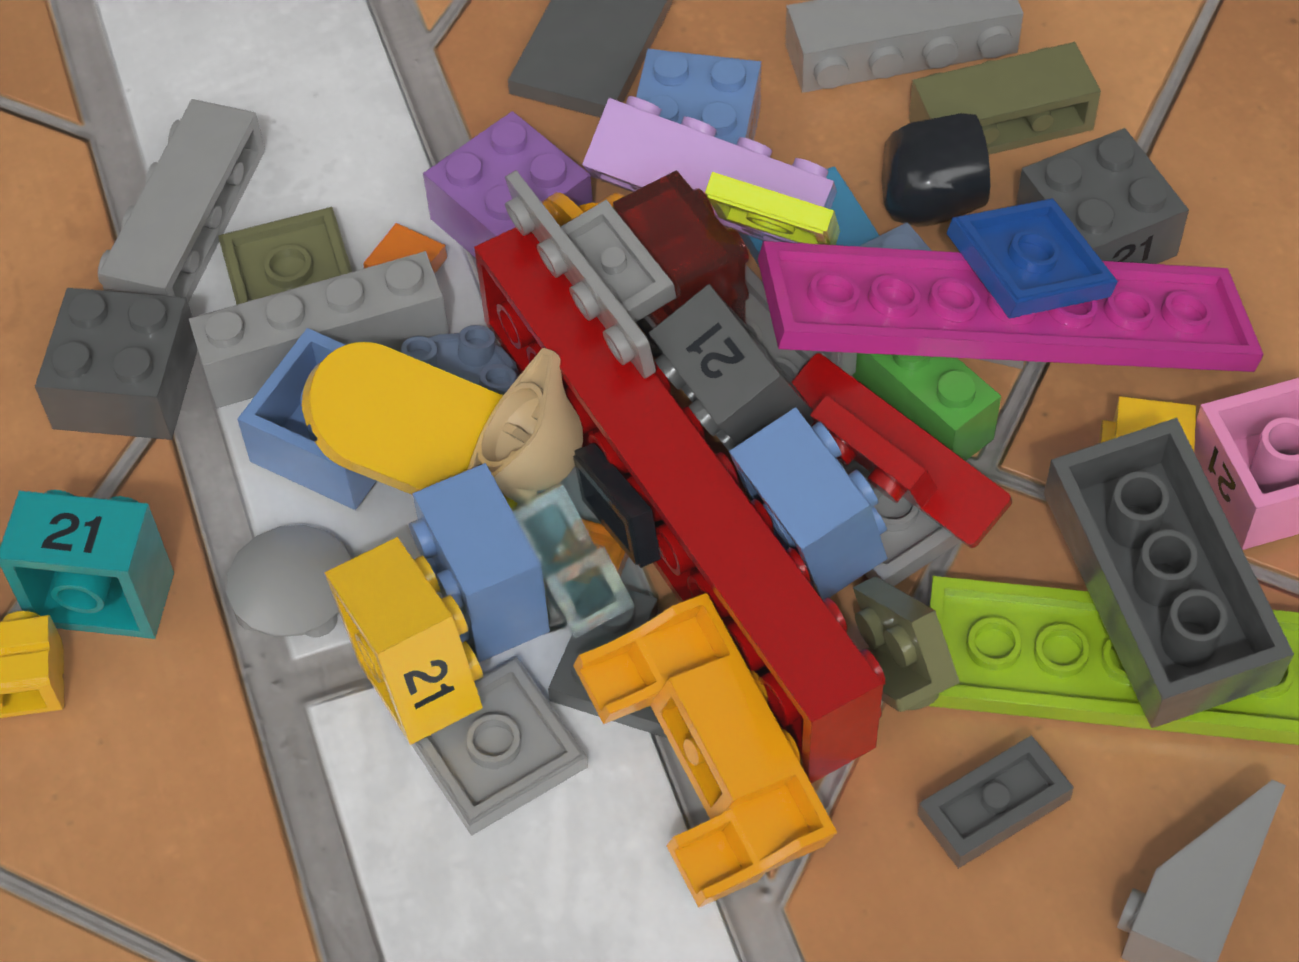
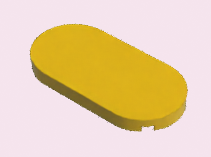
(395, 416)

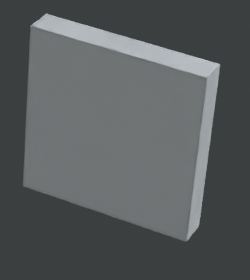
(501, 752)

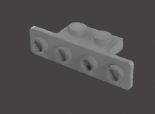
(605, 265)

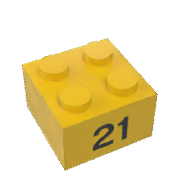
(407, 638)

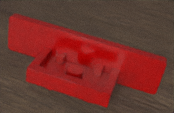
(901, 454)

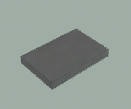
(587, 52)

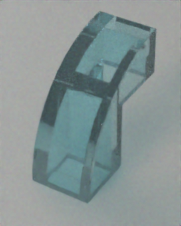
(574, 569)

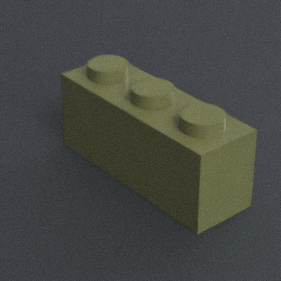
(1015, 97)

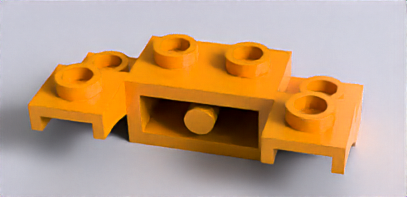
(725, 740)

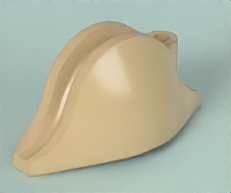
(531, 432)

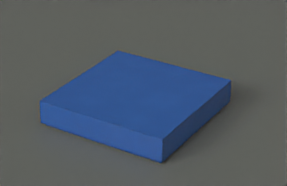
(1031, 258)

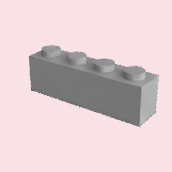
(876, 39)
(185, 203)
(373, 305)

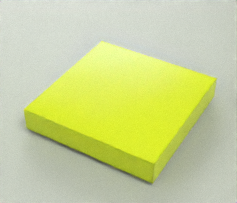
(771, 211)

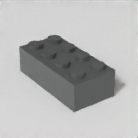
(1166, 573)

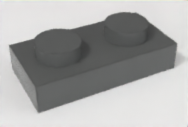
(995, 801)

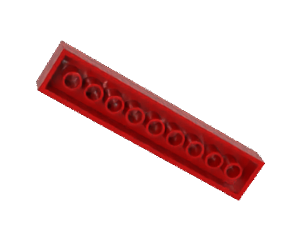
(703, 521)

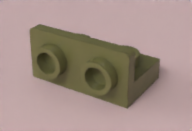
(906, 644)

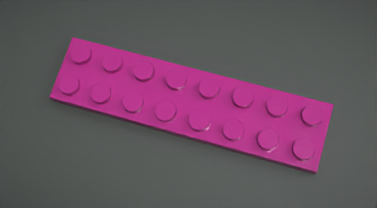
(940, 308)

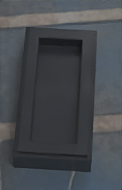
(617, 505)

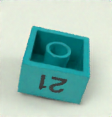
(87, 562)

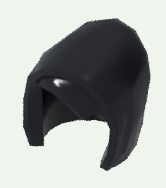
(936, 170)

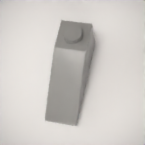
(1199, 888)

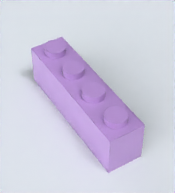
(640, 147)

